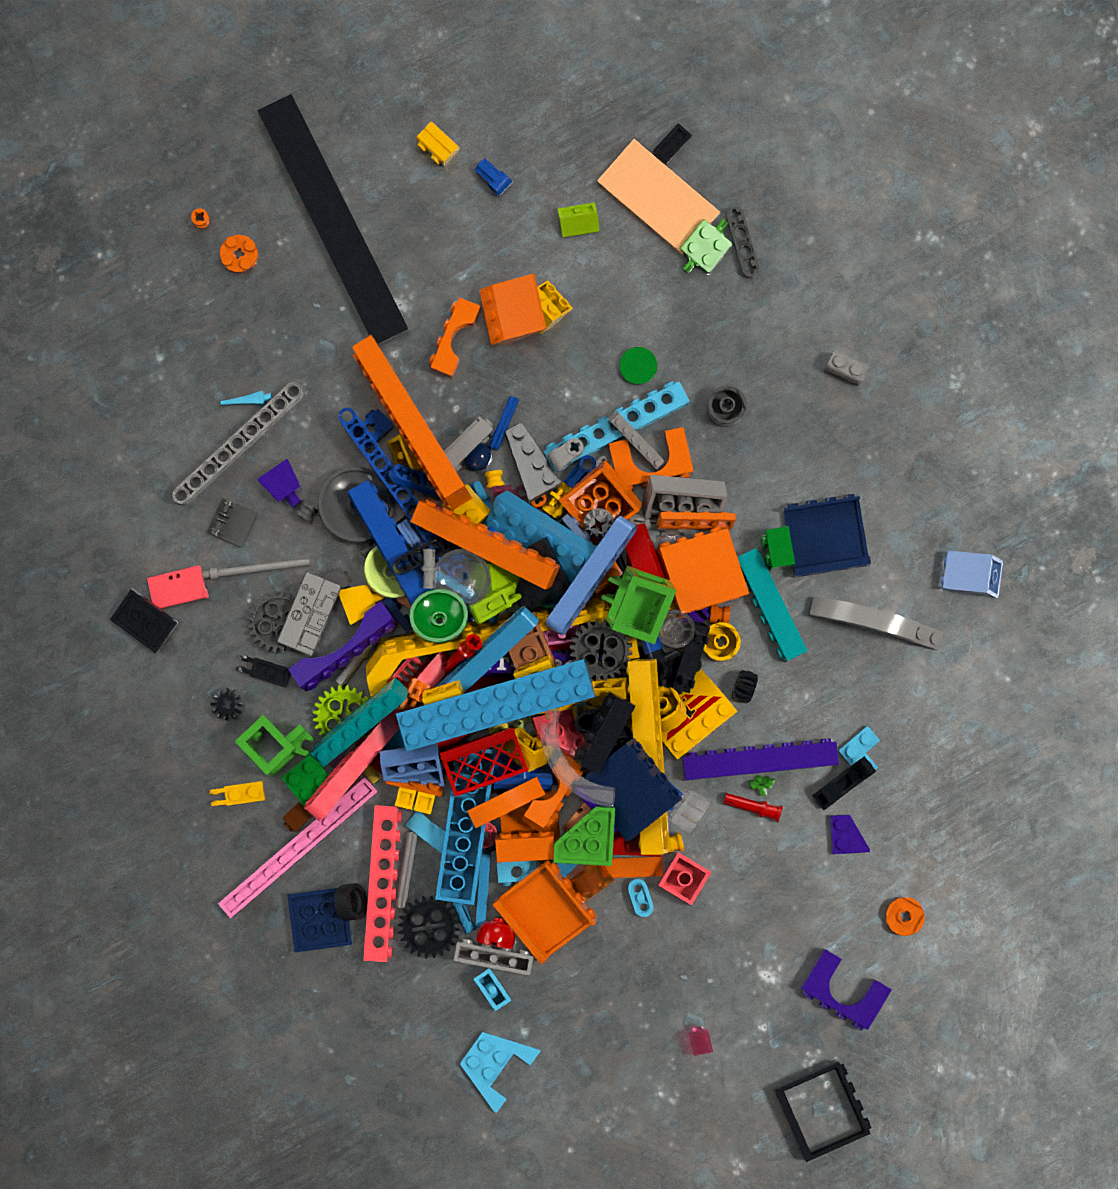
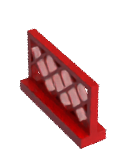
(479, 744)

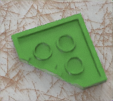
(588, 840)

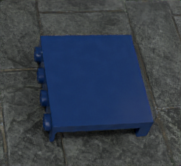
(827, 535)
(640, 790)

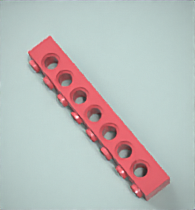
(381, 814)

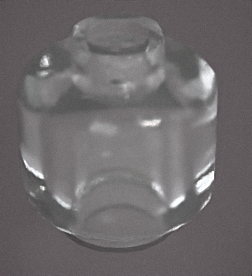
(668, 535)

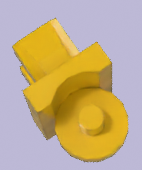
(553, 505)

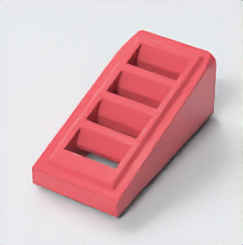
(406, 664)

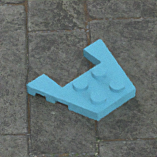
(488, 1059)

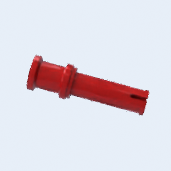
(465, 650)
(763, 809)

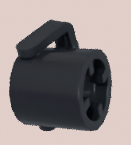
(583, 715)

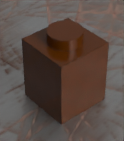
(296, 818)

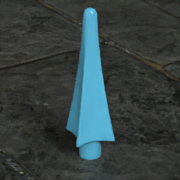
(257, 398)

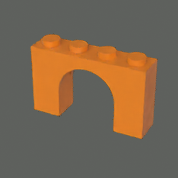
(677, 466)

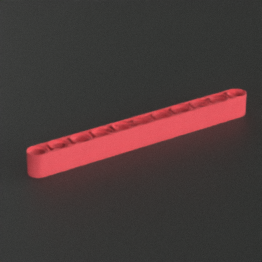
(368, 746)

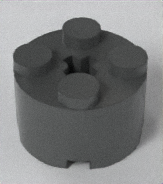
(731, 396)

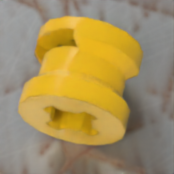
(494, 478)
(676, 843)

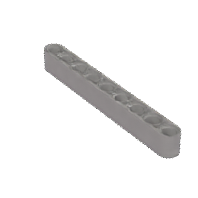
(235, 453)

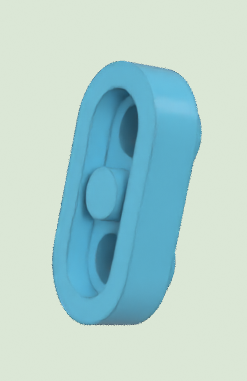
(640, 897)

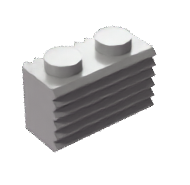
(846, 367)

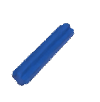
(503, 423)

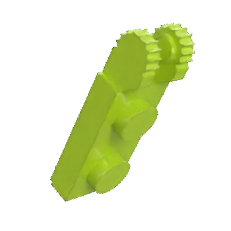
(494, 603)

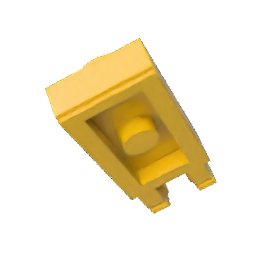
(239, 794)

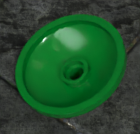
(435, 606)

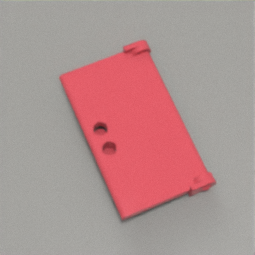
(183, 587)

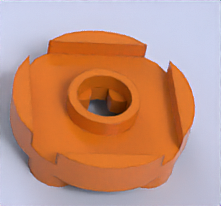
(247, 247)
(900, 906)

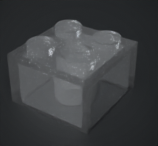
(690, 811)

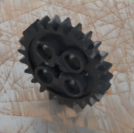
(431, 945)

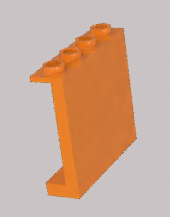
(703, 570)
(545, 910)

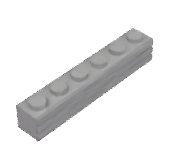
(636, 440)

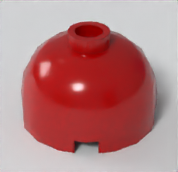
(496, 933)

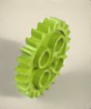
(326, 712)

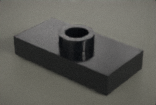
(672, 143)

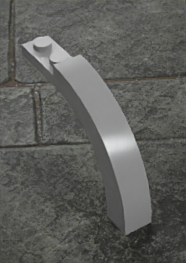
(876, 620)

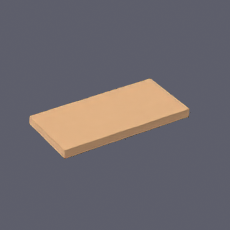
(656, 195)

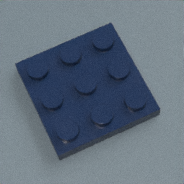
(316, 921)

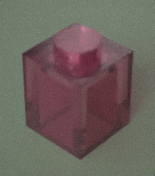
(700, 1041)

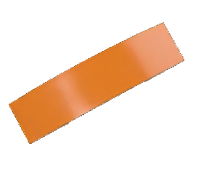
(506, 802)

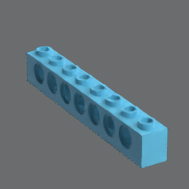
(672, 389)

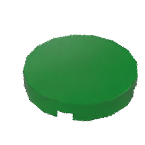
(638, 365)

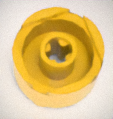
(730, 637)
(671, 709)

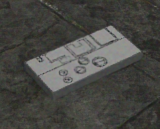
(309, 613)

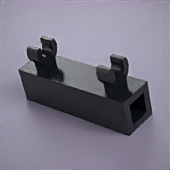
(686, 665)

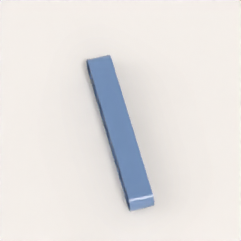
(591, 575)

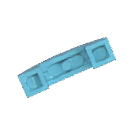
(427, 830)

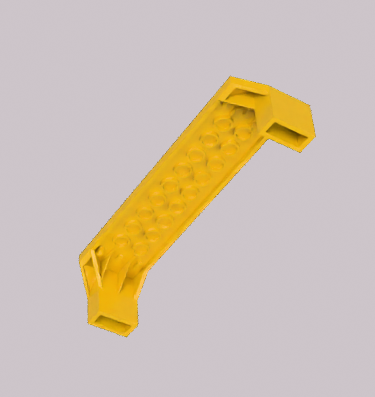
(394, 649)

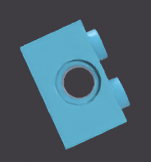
(504, 871)
(492, 989)

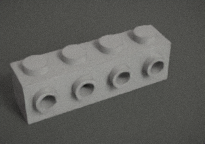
(493, 958)

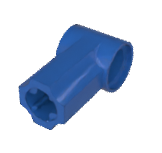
(496, 179)
(579, 472)

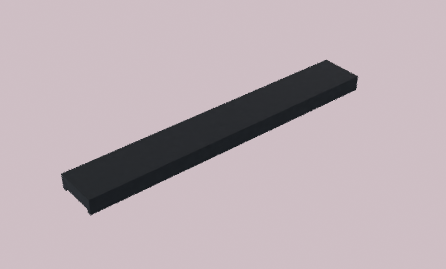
(333, 220)

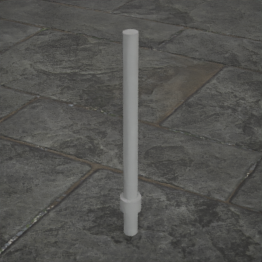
(215, 573)

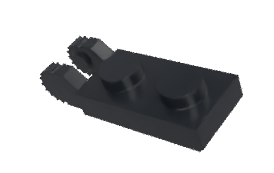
(266, 671)

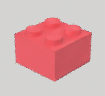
(684, 878)

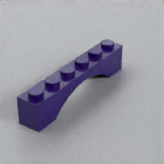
(375, 624)

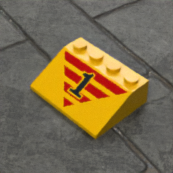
(705, 712)

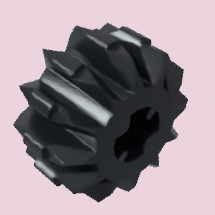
(744, 686)
(220, 702)

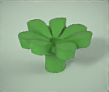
(762, 784)

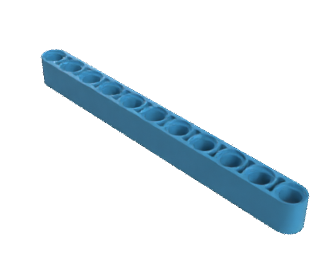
(483, 659)

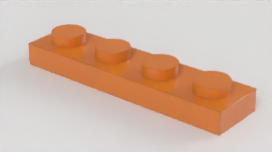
(690, 520)

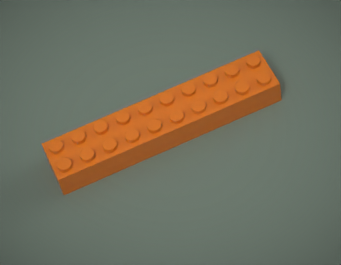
(410, 423)

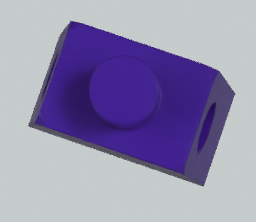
(282, 483)

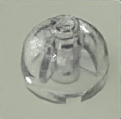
(677, 629)

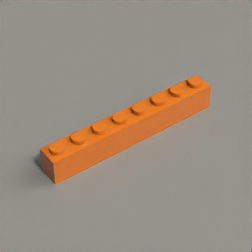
(485, 543)

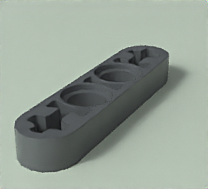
(741, 242)

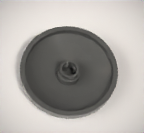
(337, 509)

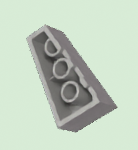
(682, 495)

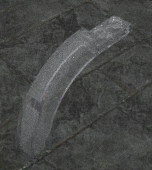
(564, 771)

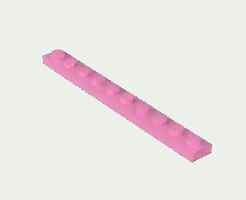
(297, 848)

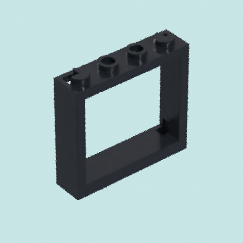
(855, 1104)

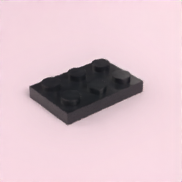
(144, 620)

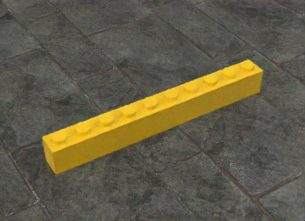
(647, 731)

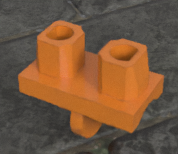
(414, 696)

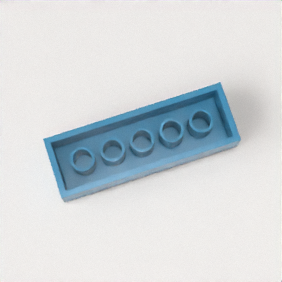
(528, 525)

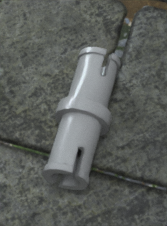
(429, 568)

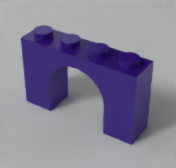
(862, 1012)

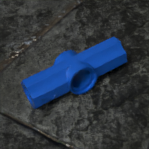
(507, 784)

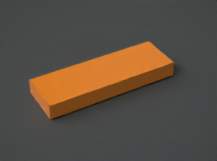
(636, 867)

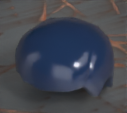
(479, 458)

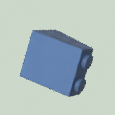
(972, 573)

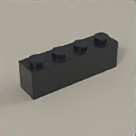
(603, 732)

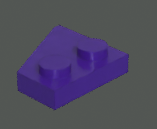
(846, 836)

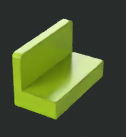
(578, 219)

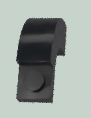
(844, 783)

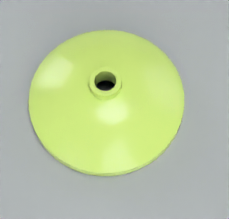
(376, 576)

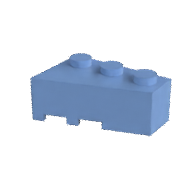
(416, 765)

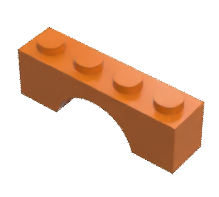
(464, 315)
(540, 812)

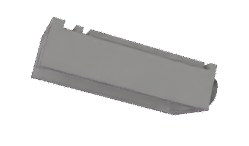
(476, 433)

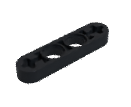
(404, 558)

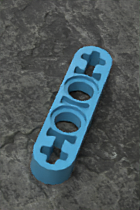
(483, 889)

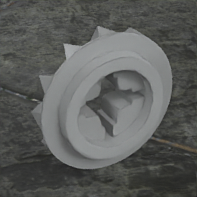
(602, 516)

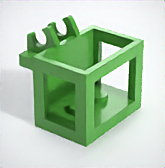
(639, 604)
(291, 744)

